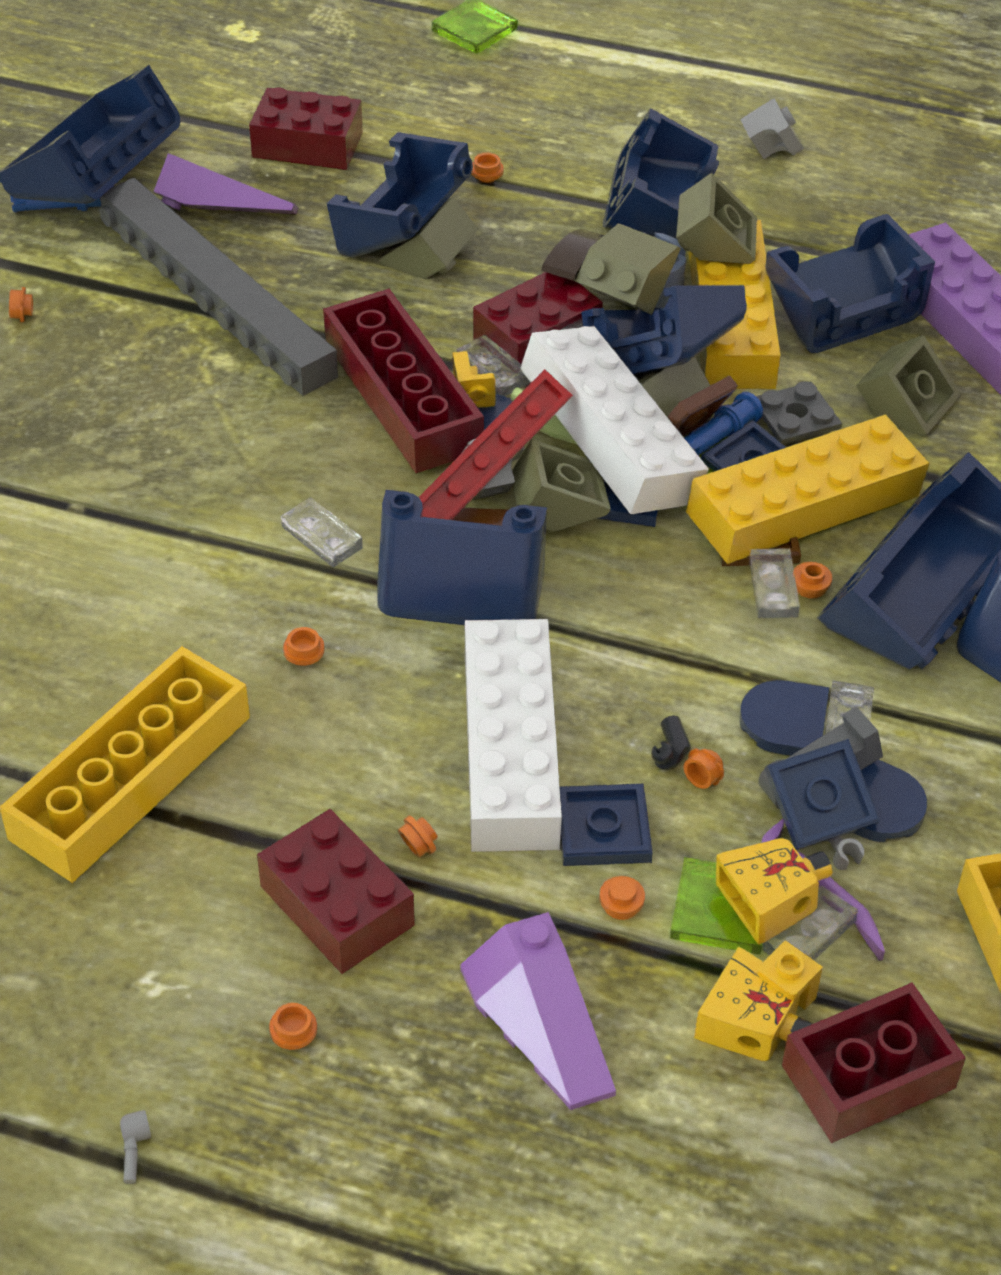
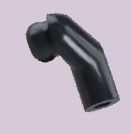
(675, 746)

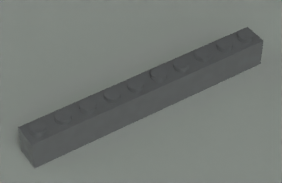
(220, 287)

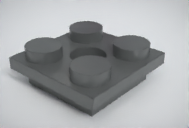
(798, 413)

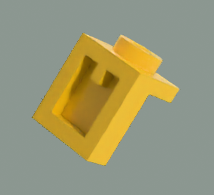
(478, 386)
(792, 974)

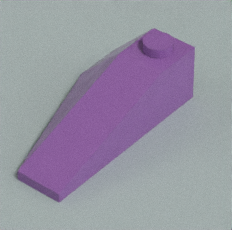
(204, 189)
(533, 996)

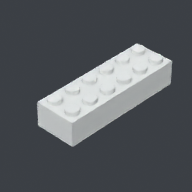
(615, 420)
(511, 736)

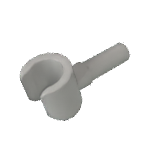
(847, 846)
(133, 1129)

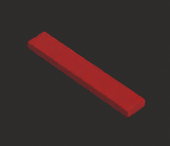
(494, 448)

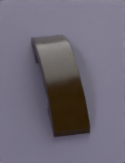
(570, 253)

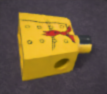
(771, 885)
(746, 1011)

